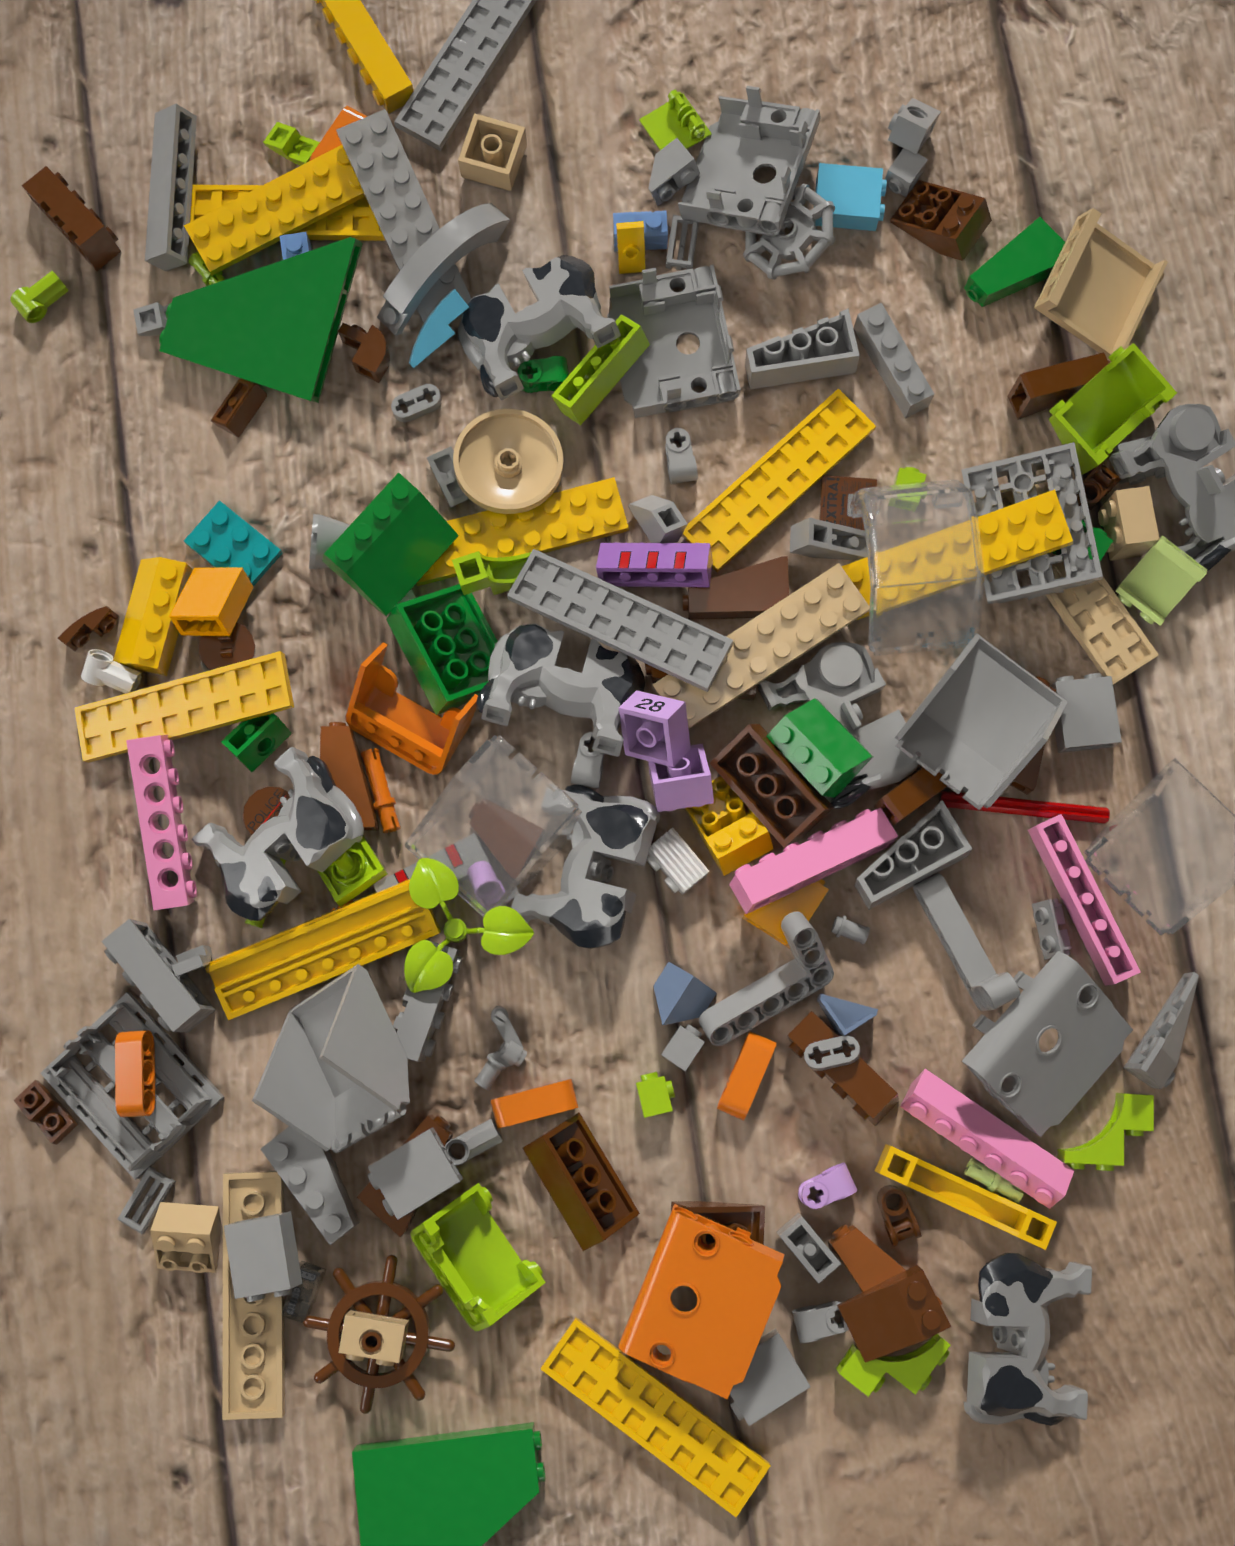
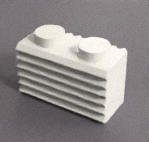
(676, 861)

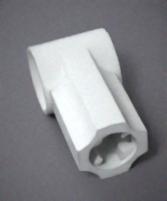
(102, 670)

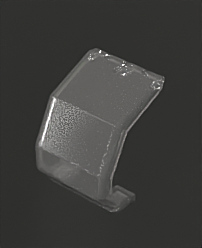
(921, 565)

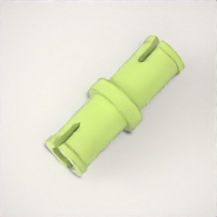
(992, 1180)

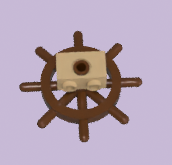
(377, 1335)

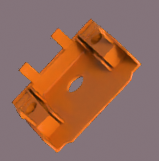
(734, 1294)

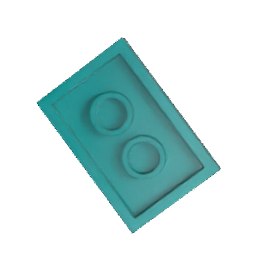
(231, 542)

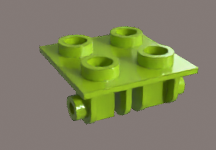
(675, 121)

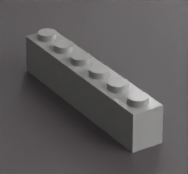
(170, 187)

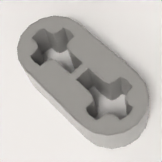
(416, 403)
(833, 1060)

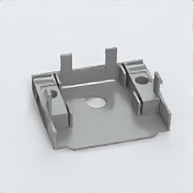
(741, 142)
(662, 374)
(1047, 1085)

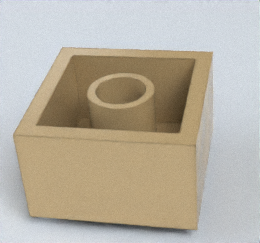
(492, 152)
(1130, 522)

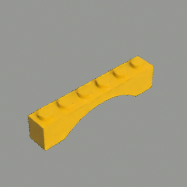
(965, 1196)

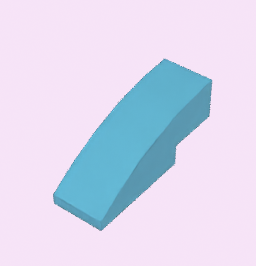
(436, 327)

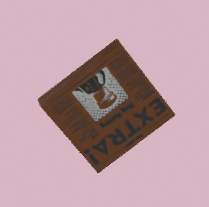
(837, 499)

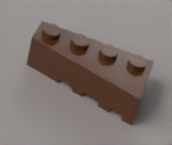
(72, 217)
(856, 1081)

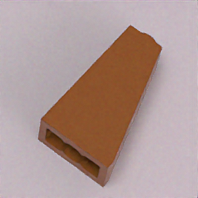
(344, 762)
(863, 1258)

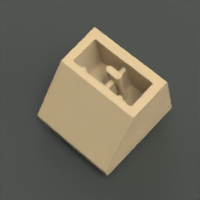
(186, 1237)

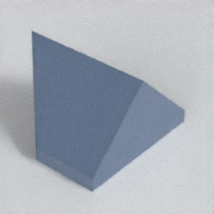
(680, 995)
(844, 1015)

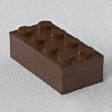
(771, 785)

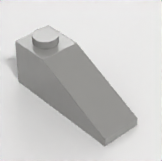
(827, 540)

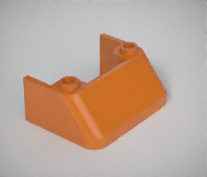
(401, 723)

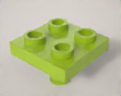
(353, 872)

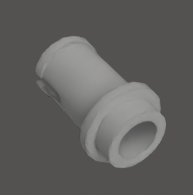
(850, 929)

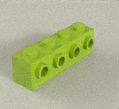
(600, 371)

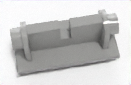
(1048, 916)

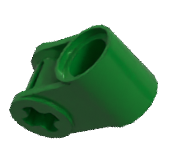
(546, 374)

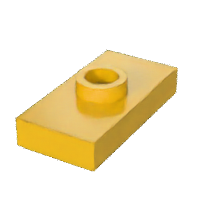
(631, 247)

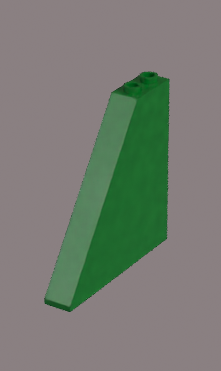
(269, 322)
(445, 1485)

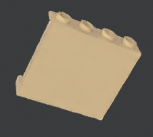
(1099, 286)

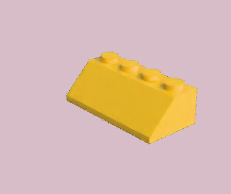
(147, 630)

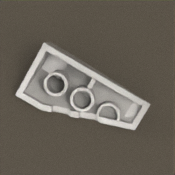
(1161, 1045)

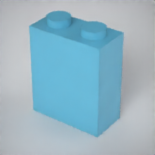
(854, 193)

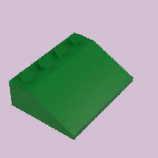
(390, 545)
(445, 645)

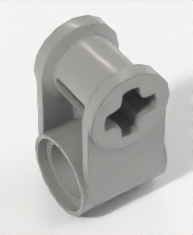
(680, 461)
(587, 766)
(815, 1322)

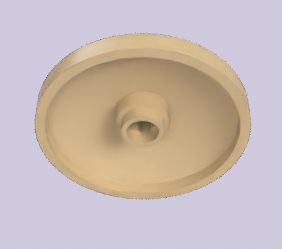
(508, 461)

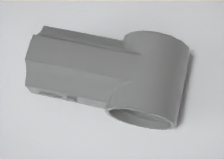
(476, 1141)

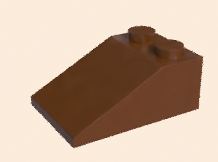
(732, 1215)
(894, 1314)

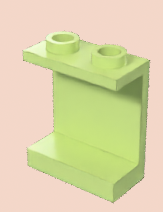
(1160, 581)

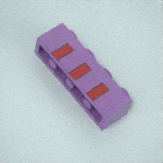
(655, 564)

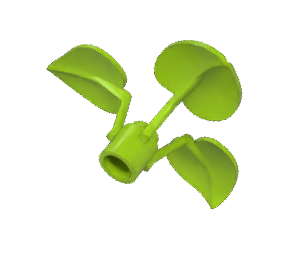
(429, 966)

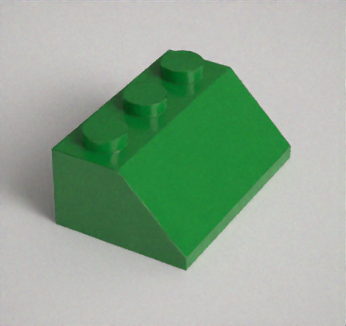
(820, 747)

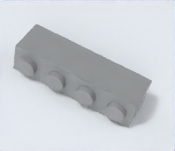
(893, 360)

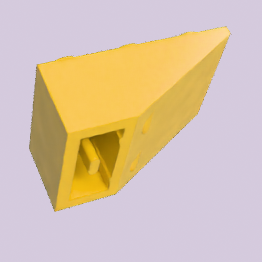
(730, 829)

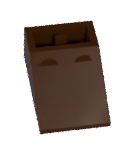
(943, 218)

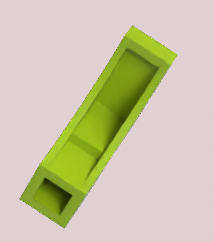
(480, 572)
(1130, 1113)
(909, 1369)

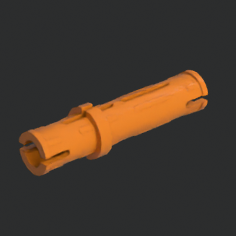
(383, 801)

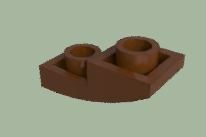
(99, 621)
(46, 1111)

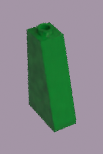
(1017, 265)

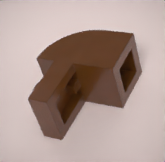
(372, 351)

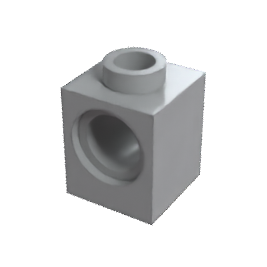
(905, 172)
(683, 1046)

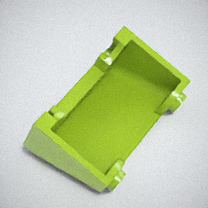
(1110, 406)
(475, 1259)

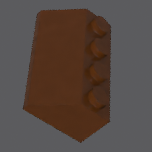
(581, 1181)

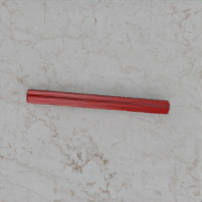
(1032, 808)

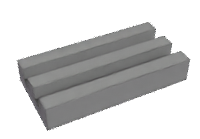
(679, 263)
(160, 1178)

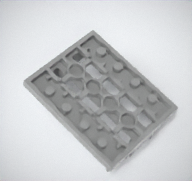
(1022, 480)
(100, 1106)

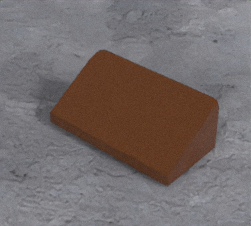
(239, 407)

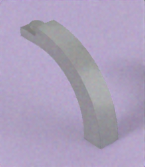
(440, 252)

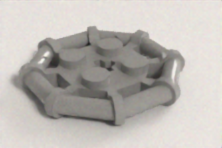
(794, 244)

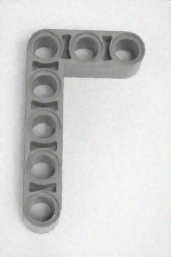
(962, 946)
(774, 991)

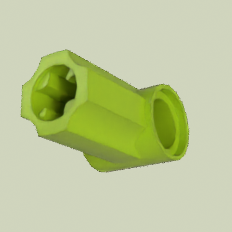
(33, 301)

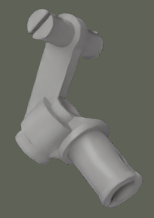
(509, 1054)

